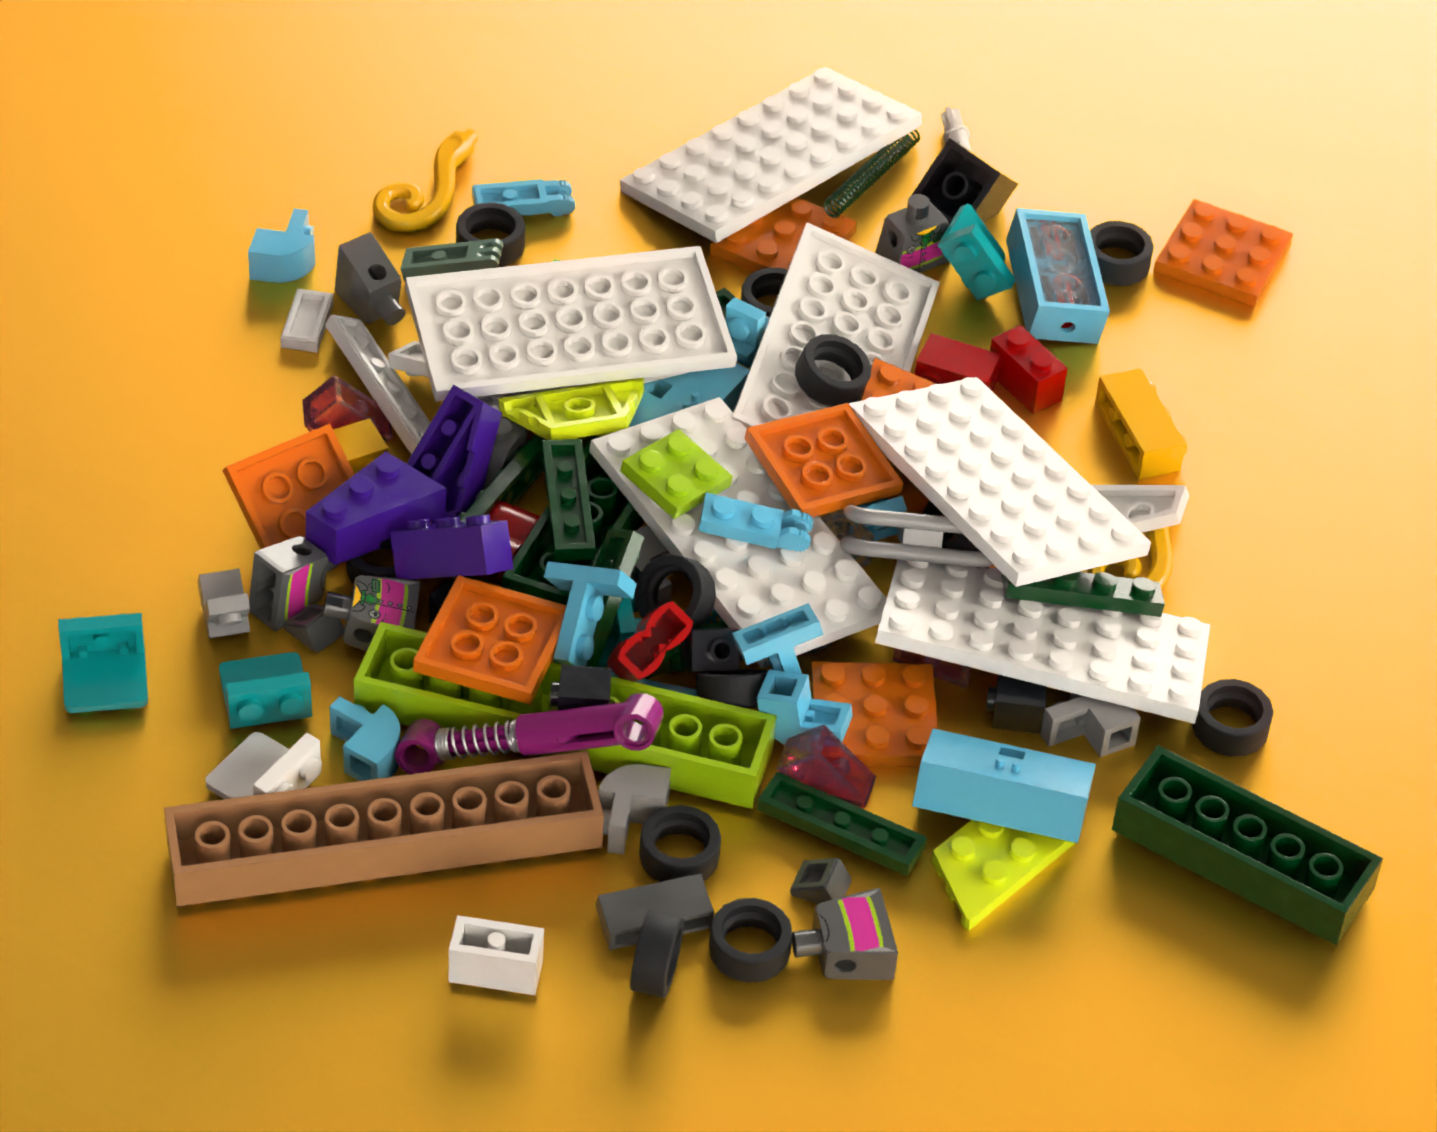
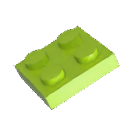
(676, 473)

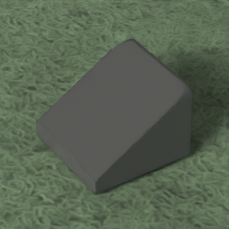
(314, 628)
(821, 880)

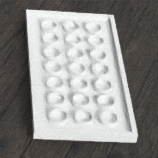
(770, 153)
(838, 292)
(569, 322)
(999, 481)
(748, 577)
(1090, 652)

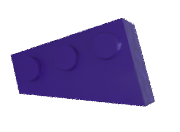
(458, 448)
(371, 506)
(451, 547)

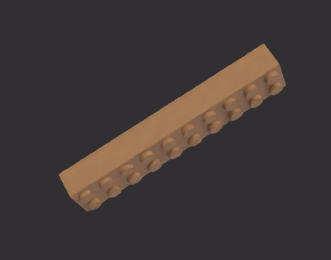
(383, 828)

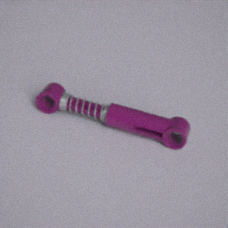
(534, 733)

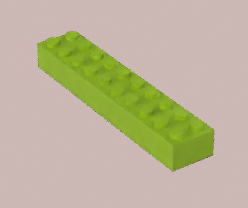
(707, 744)

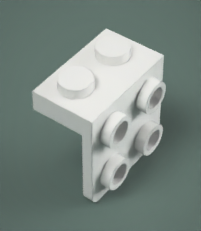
(266, 767)

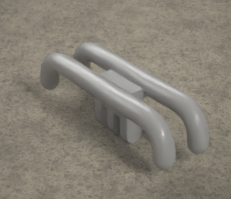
(919, 537)

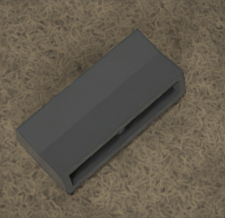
(624, 911)

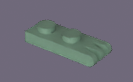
(451, 257)

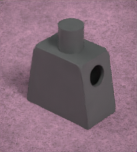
(368, 281)

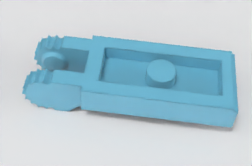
(528, 196)
(755, 523)

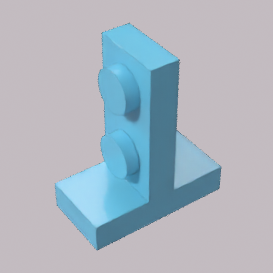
(584, 605)
(777, 637)

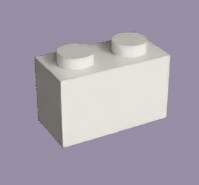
(496, 955)

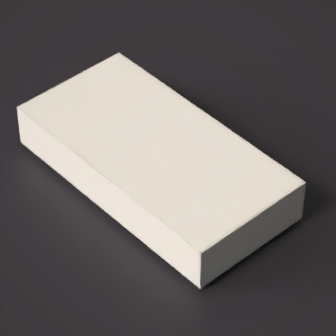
(307, 320)

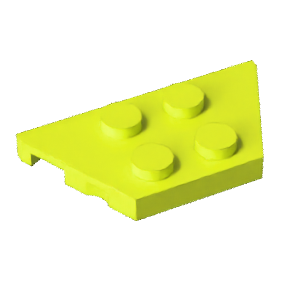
(576, 410)
(989, 864)

